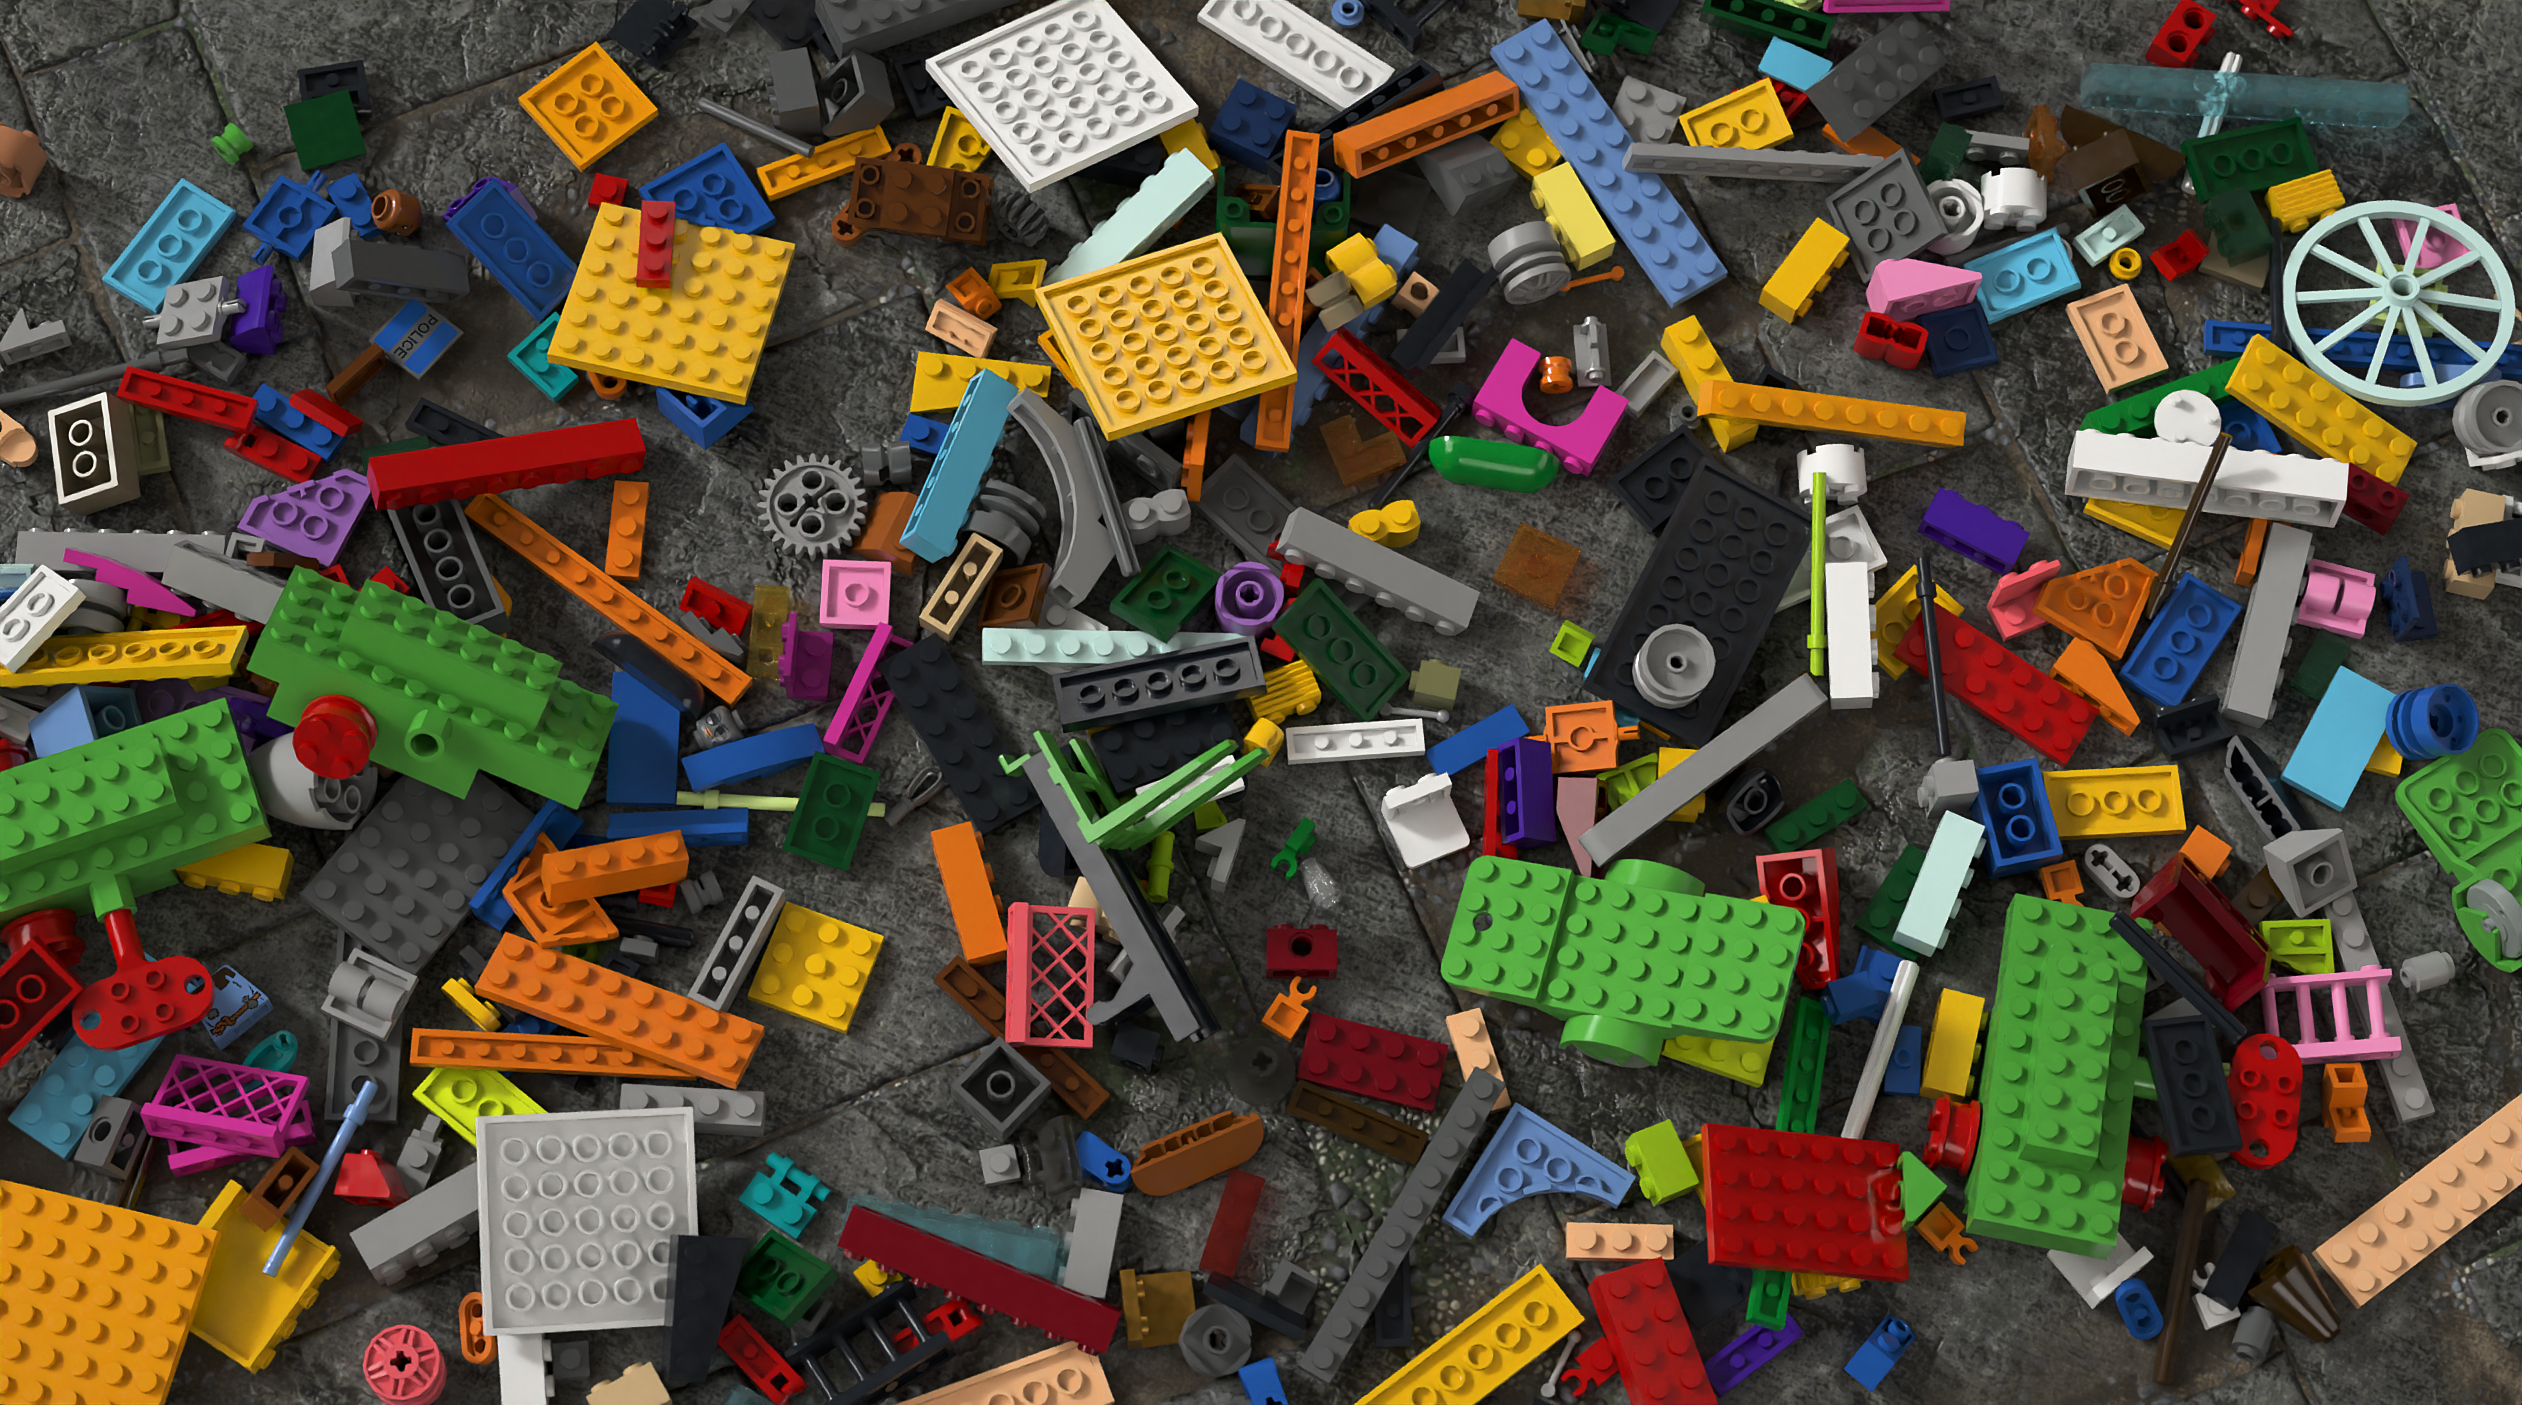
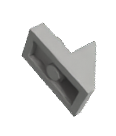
(25, 343)
(1224, 844)

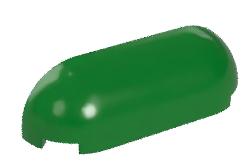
(1493, 464)

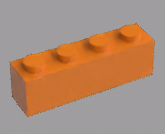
(614, 867)
(970, 894)

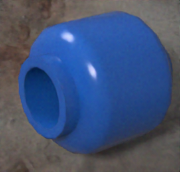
(1327, 188)

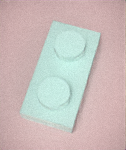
(2108, 235)

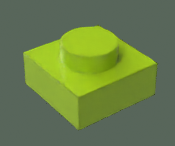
(1572, 643)

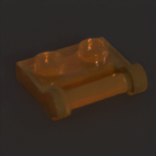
(2043, 144)

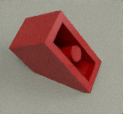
(370, 1181)

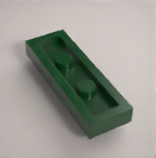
(1816, 818)

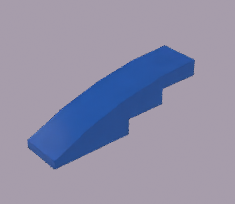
(752, 757)

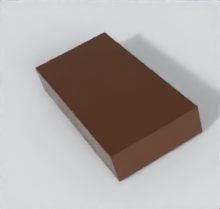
(356, 375)
(281, 561)

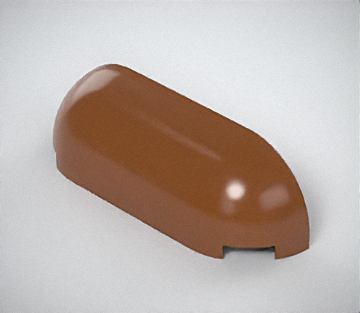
(1196, 1153)

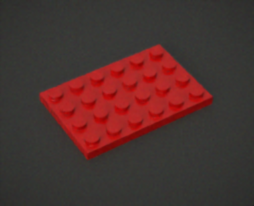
(1803, 1203)

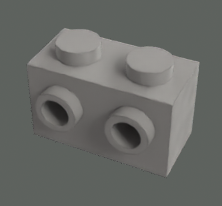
(1949, 787)

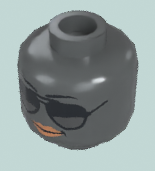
(719, 728)

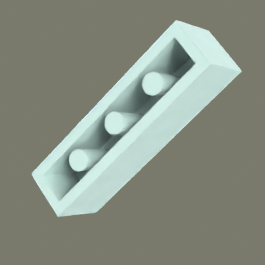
(1939, 883)

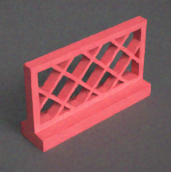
(1020, 975)

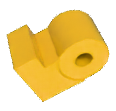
(1264, 735)

